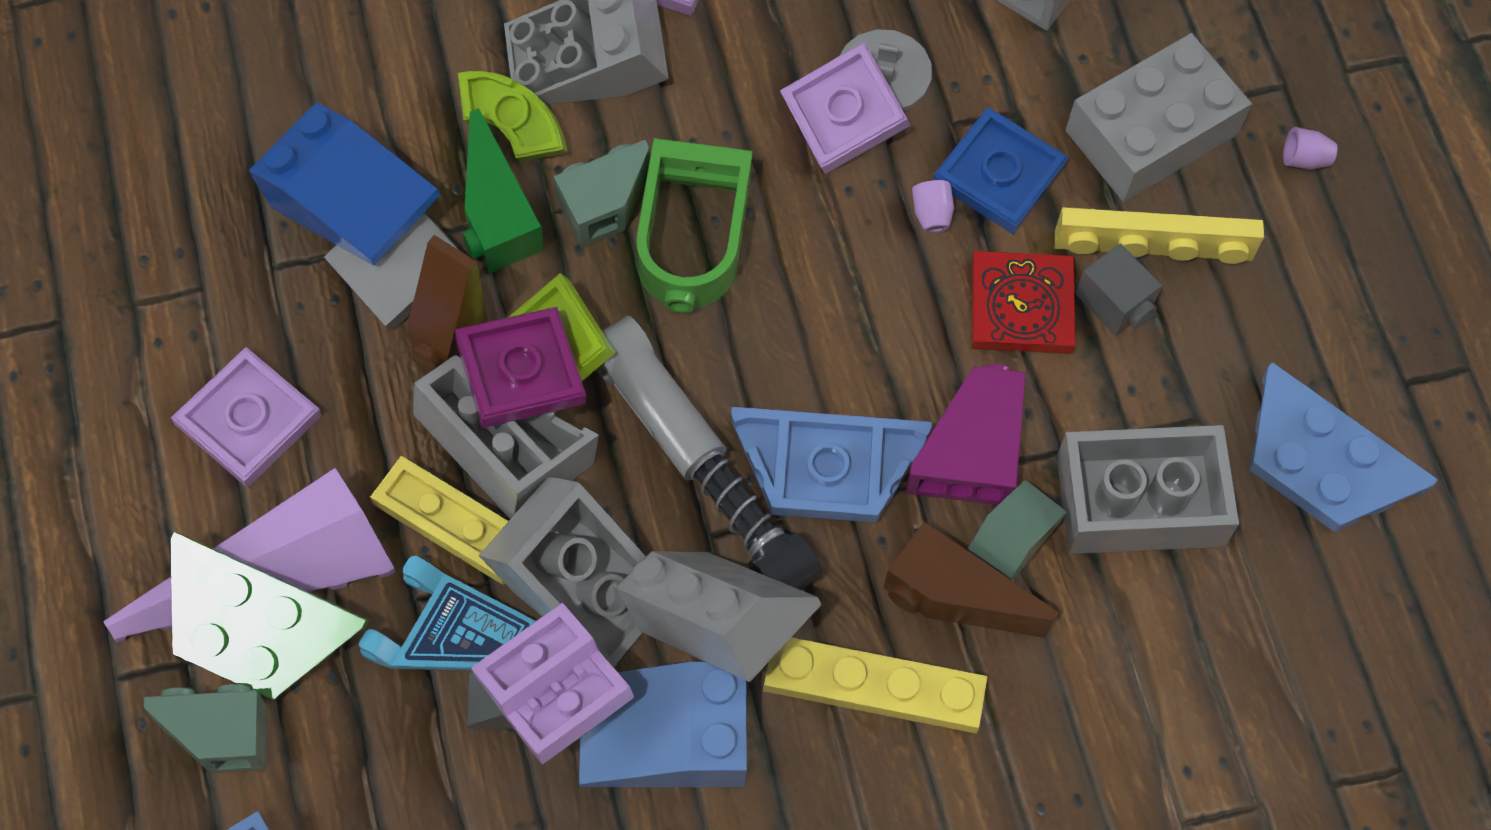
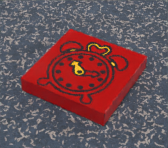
(1023, 302)

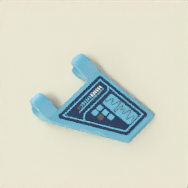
(453, 629)

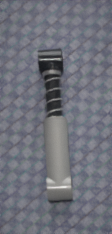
(699, 454)

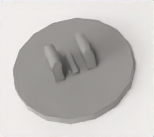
(901, 63)

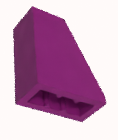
(975, 442)

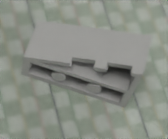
(503, 458)

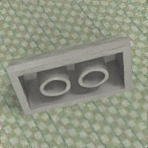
(715, 609)

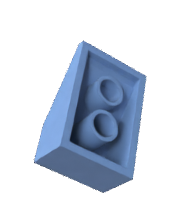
(674, 733)

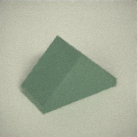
(1016, 530)

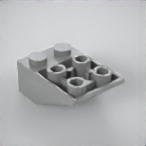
(587, 49)

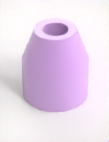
(1308, 149)
(933, 205)

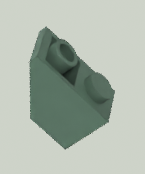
(602, 193)
(217, 729)

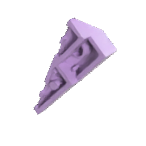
(307, 540)

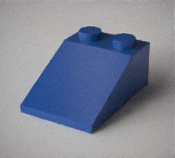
(342, 184)

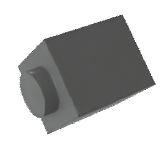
(1119, 290)

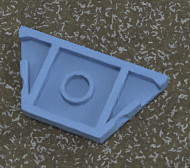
(1326, 457)
(828, 461)

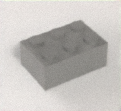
(1157, 117)
(1146, 489)

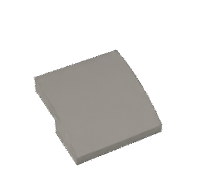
(392, 282)

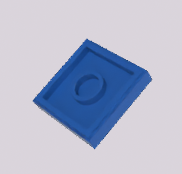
(1001, 170)

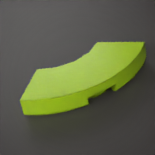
(515, 112)

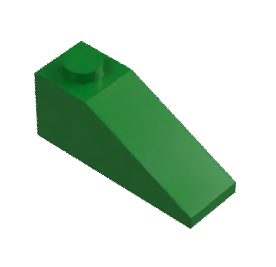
(496, 210)

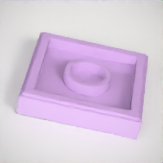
(845, 108)
(246, 417)

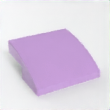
(552, 683)

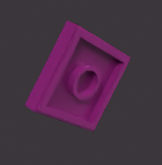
(519, 367)

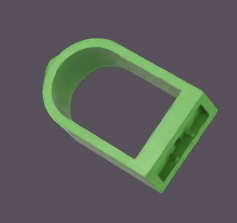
(702, 167)

